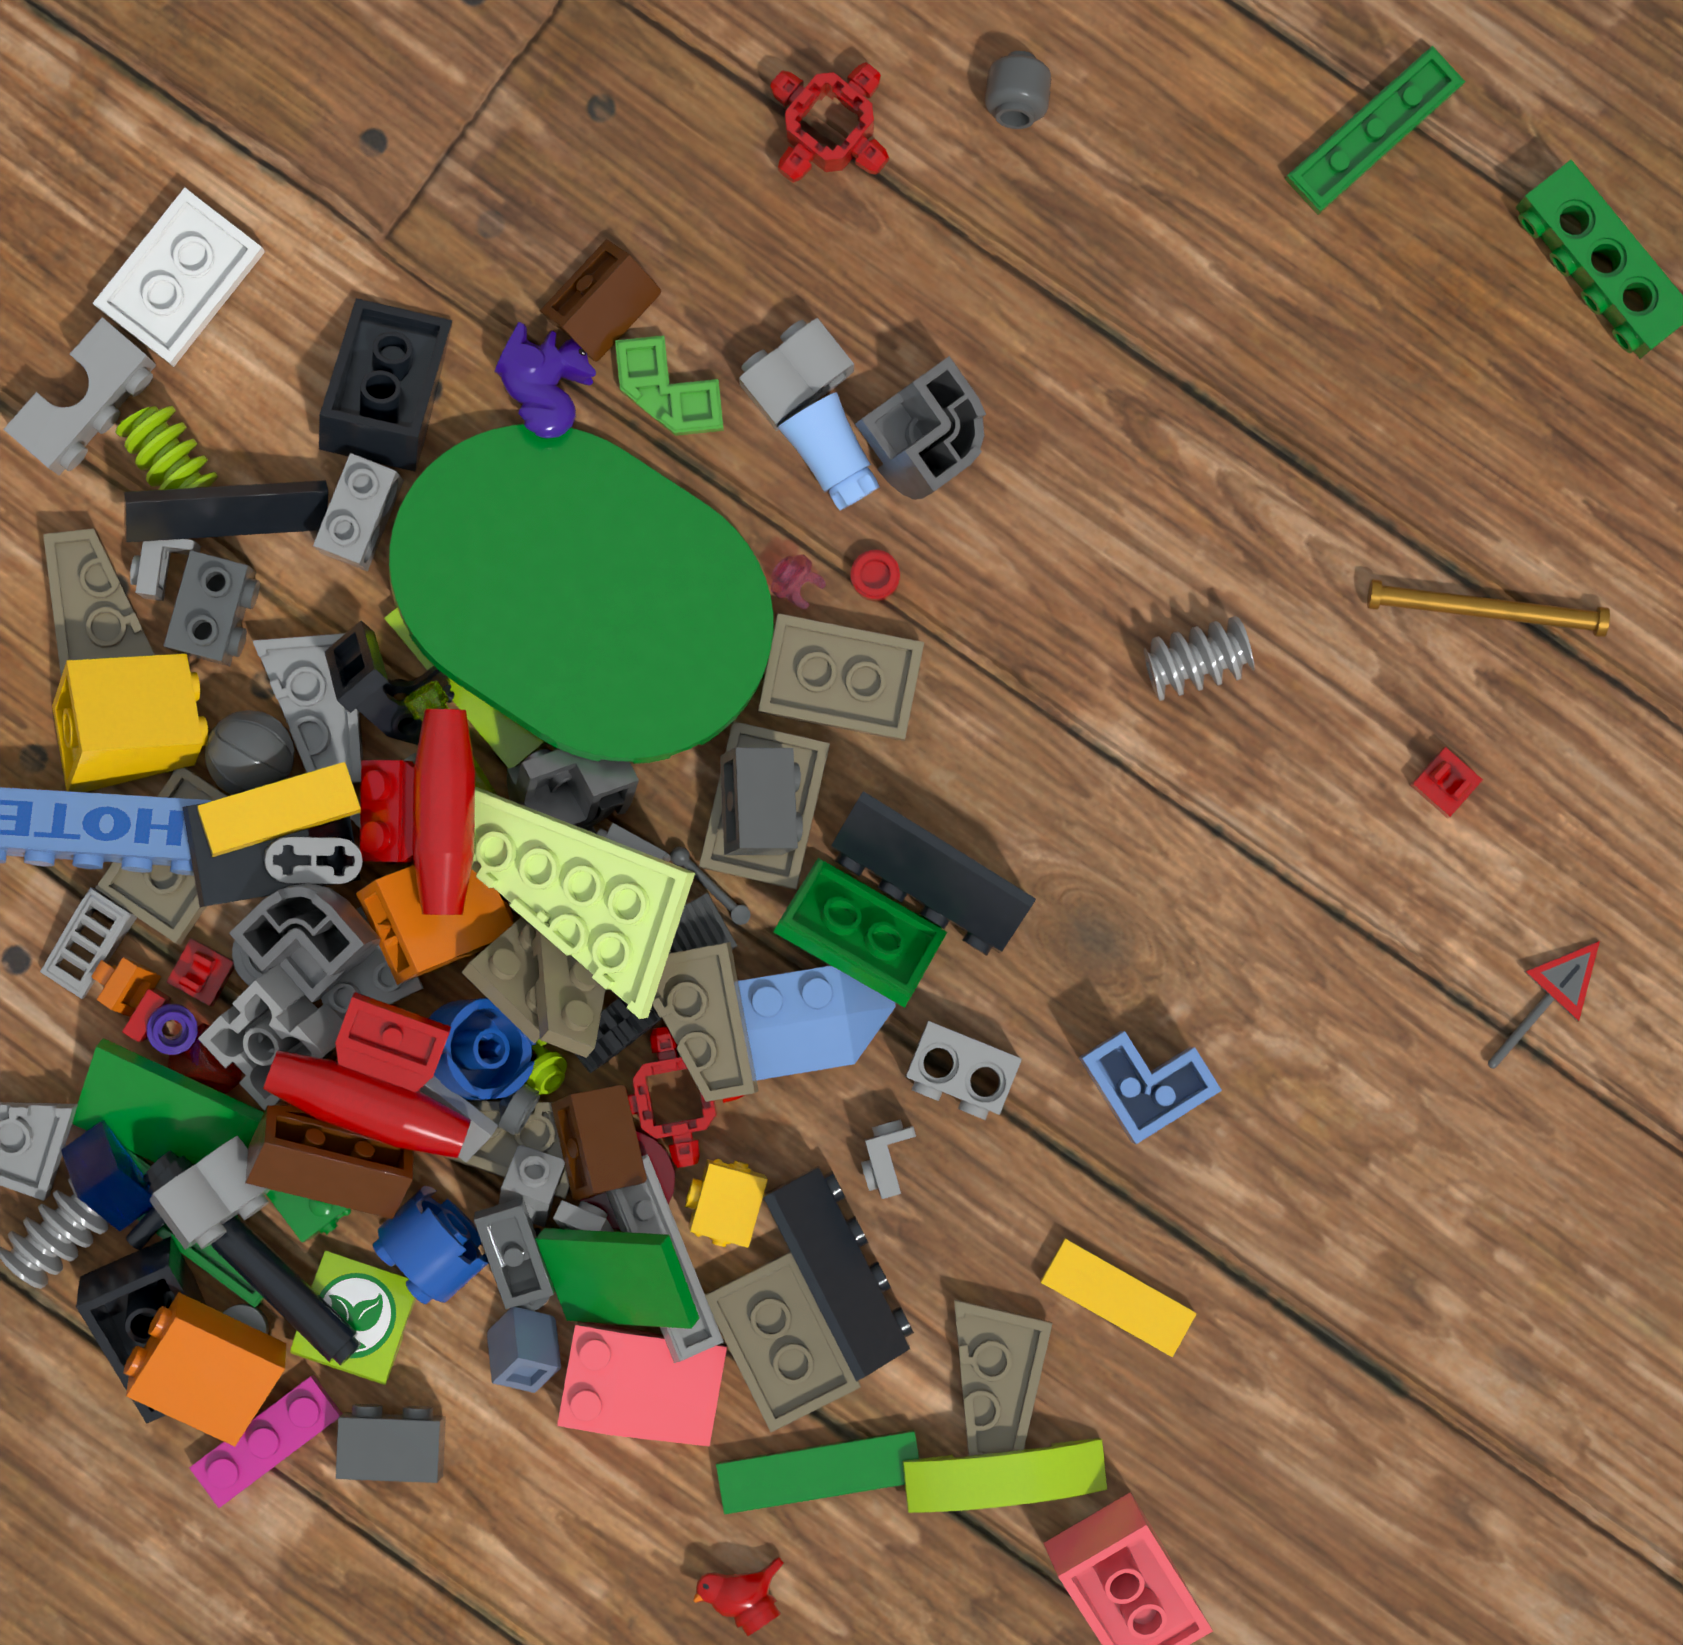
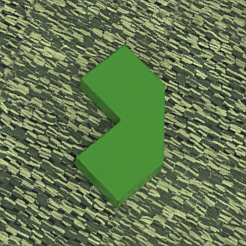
(677, 407)

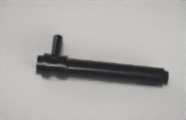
(261, 1269)

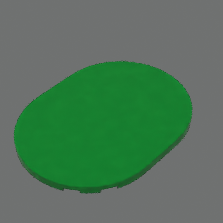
(581, 594)

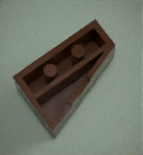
(327, 1163)

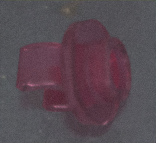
(791, 575)

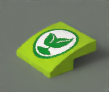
(372, 1304)

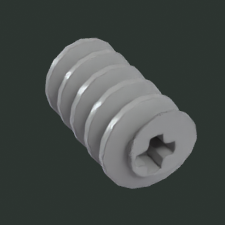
(1198, 657)
(52, 1239)

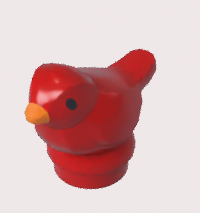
(741, 1596)

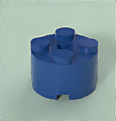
(484, 1051)
(431, 1246)

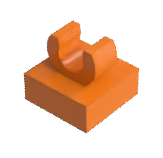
(124, 984)

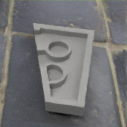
(303, 686)
(33, 1145)

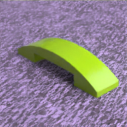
(1005, 1477)

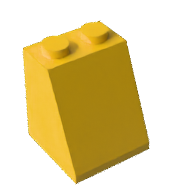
(127, 719)

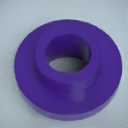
(175, 1044)

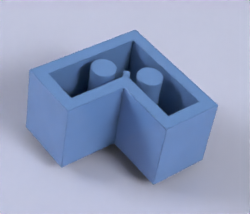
(1146, 1098)

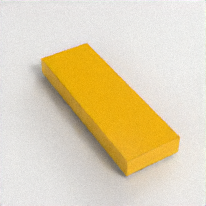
(278, 809)
(1118, 1297)

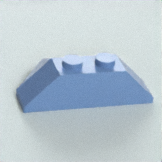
(809, 1020)

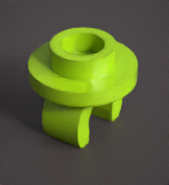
(547, 1070)

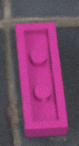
(266, 1441)

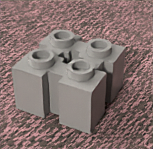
(267, 1019)

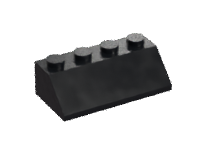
(931, 873)
(838, 1272)

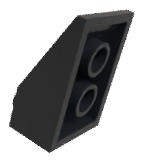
(384, 385)
(242, 872)
(125, 1296)

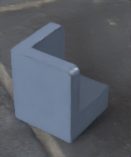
(523, 1349)

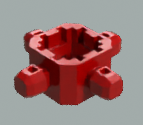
(790, 91)
(684, 1150)

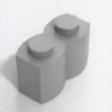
(796, 372)
(209, 1195)

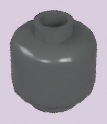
(1018, 90)

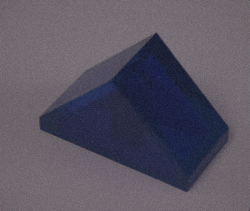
(107, 1177)

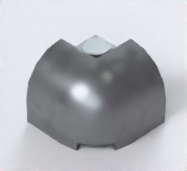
(926, 431)
(572, 786)
(308, 934)

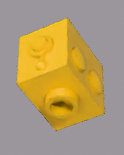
(725, 1202)

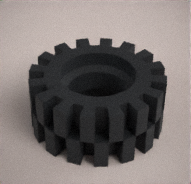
(616, 1031)

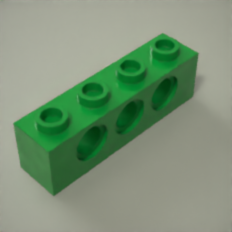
(1603, 232)

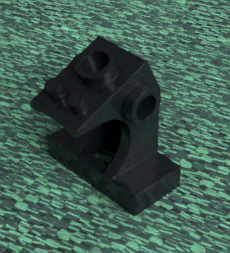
(363, 684)

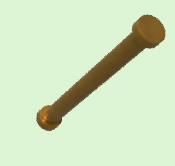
(1491, 608)

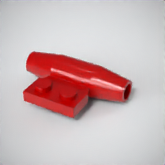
(425, 811)
(376, 1081)

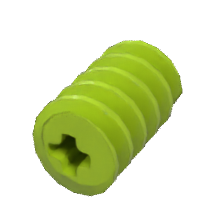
(161, 450)

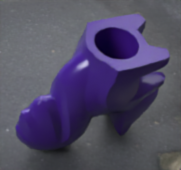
(532, 378)

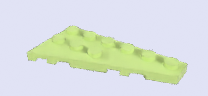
(584, 894)

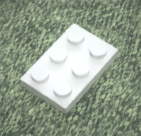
(179, 277)

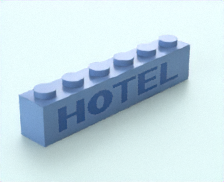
(95, 829)

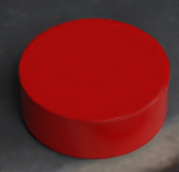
(875, 575)

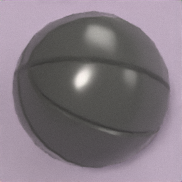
(248, 751)

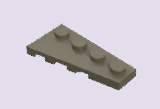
(566, 999)

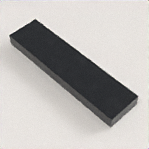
(224, 511)

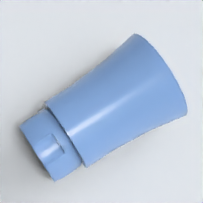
(831, 450)

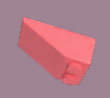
(632, 1388)
(1126, 1579)

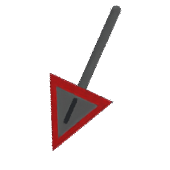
(1564, 981)

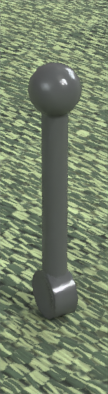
(739, 913)

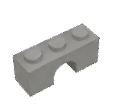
(114, 373)

